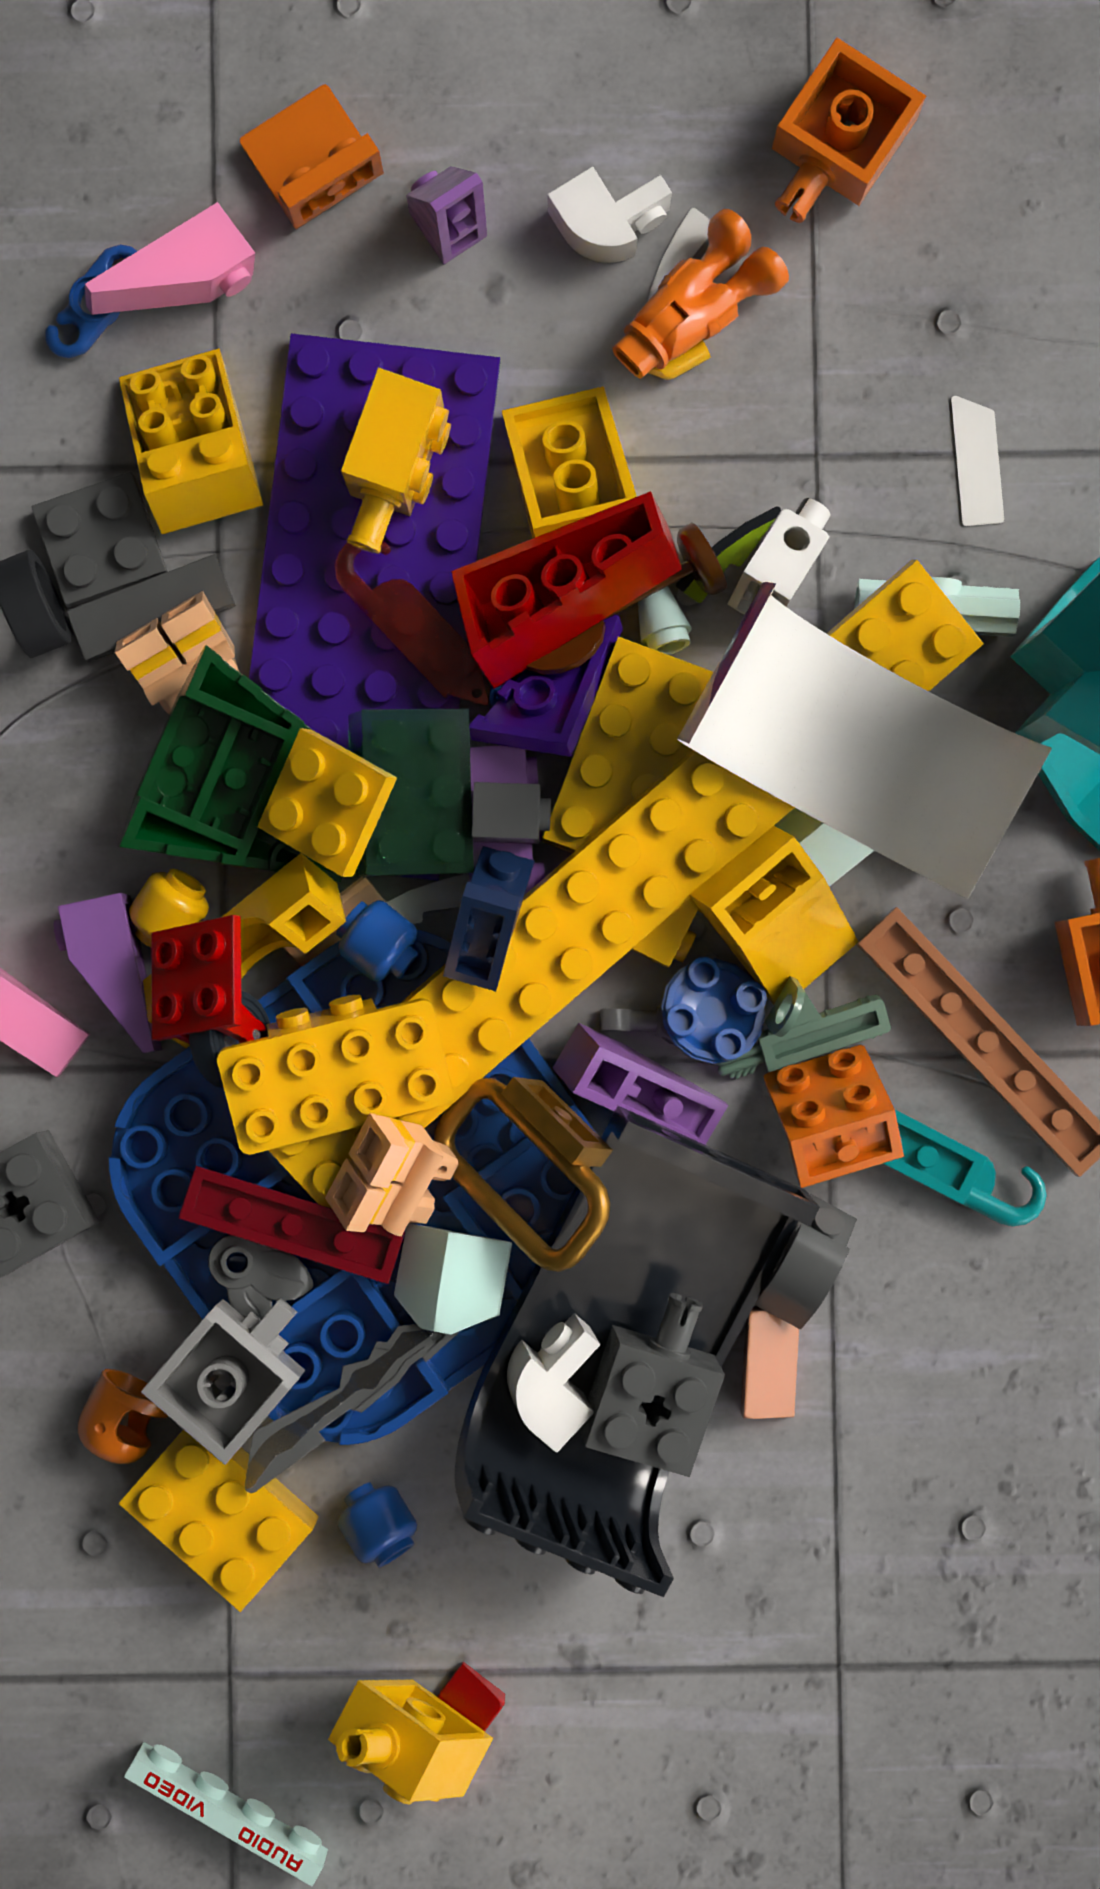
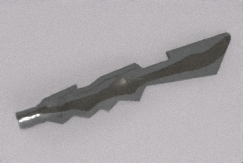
(361, 1384)

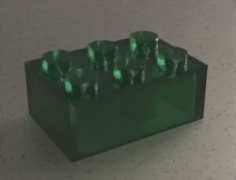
(430, 806)

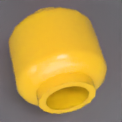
(167, 903)

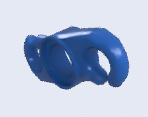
(89, 325)

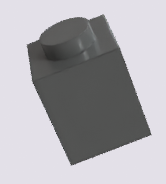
(509, 813)

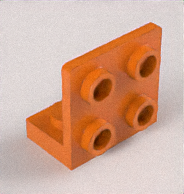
(312, 155)
(834, 1115)

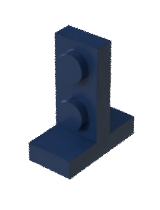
(488, 918)

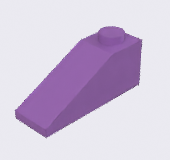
(449, 210)
(110, 959)
(621, 1076)

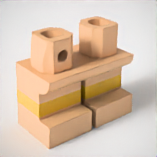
(156, 660)
(389, 1176)

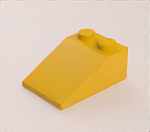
(567, 458)

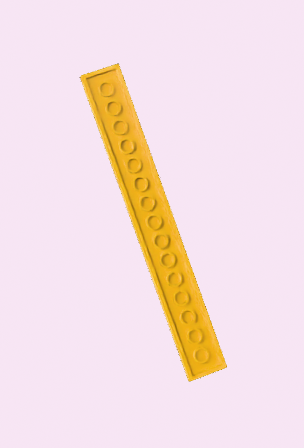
(640, 872)

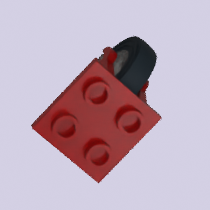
(200, 991)

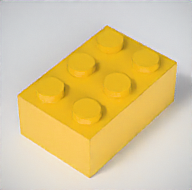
(214, 1523)

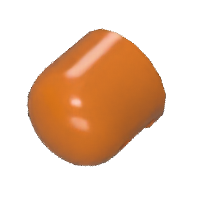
(101, 1418)

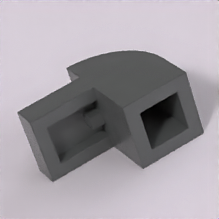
(808, 1266)

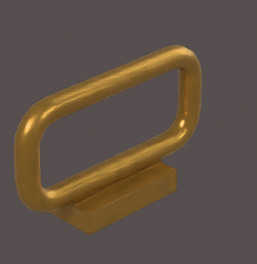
(560, 1137)

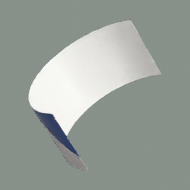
(861, 747)

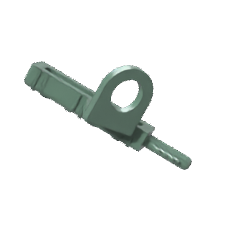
(803, 1033)

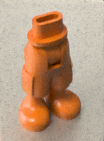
(691, 305)

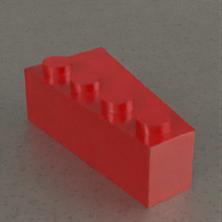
(561, 584)

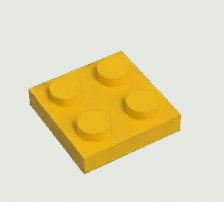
(327, 802)

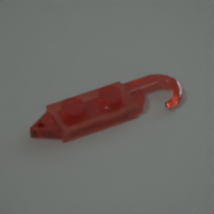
(414, 629)

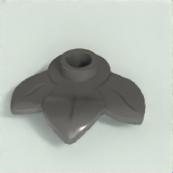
(265, 1277)

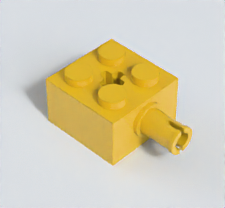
(393, 453)
(409, 1740)

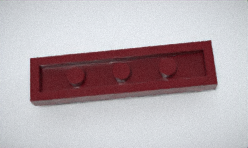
(288, 1225)

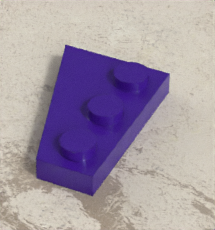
(547, 709)

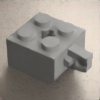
(234, 1344)

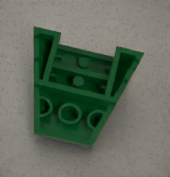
(216, 773)

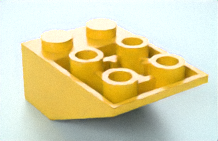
(189, 442)
(776, 913)

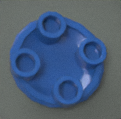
(713, 1010)

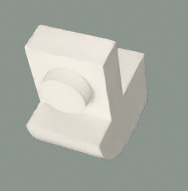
(598, 224)
(540, 1382)

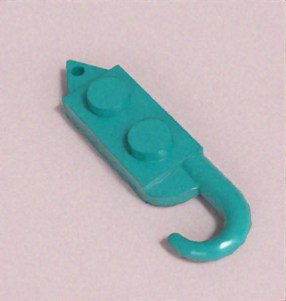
(961, 1173)

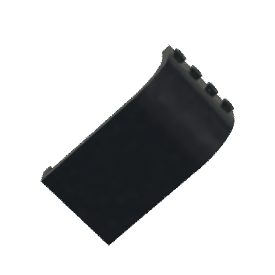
(677, 1225)

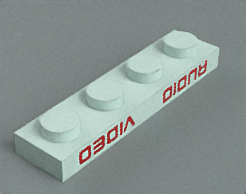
(242, 1821)

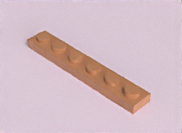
(984, 1040)

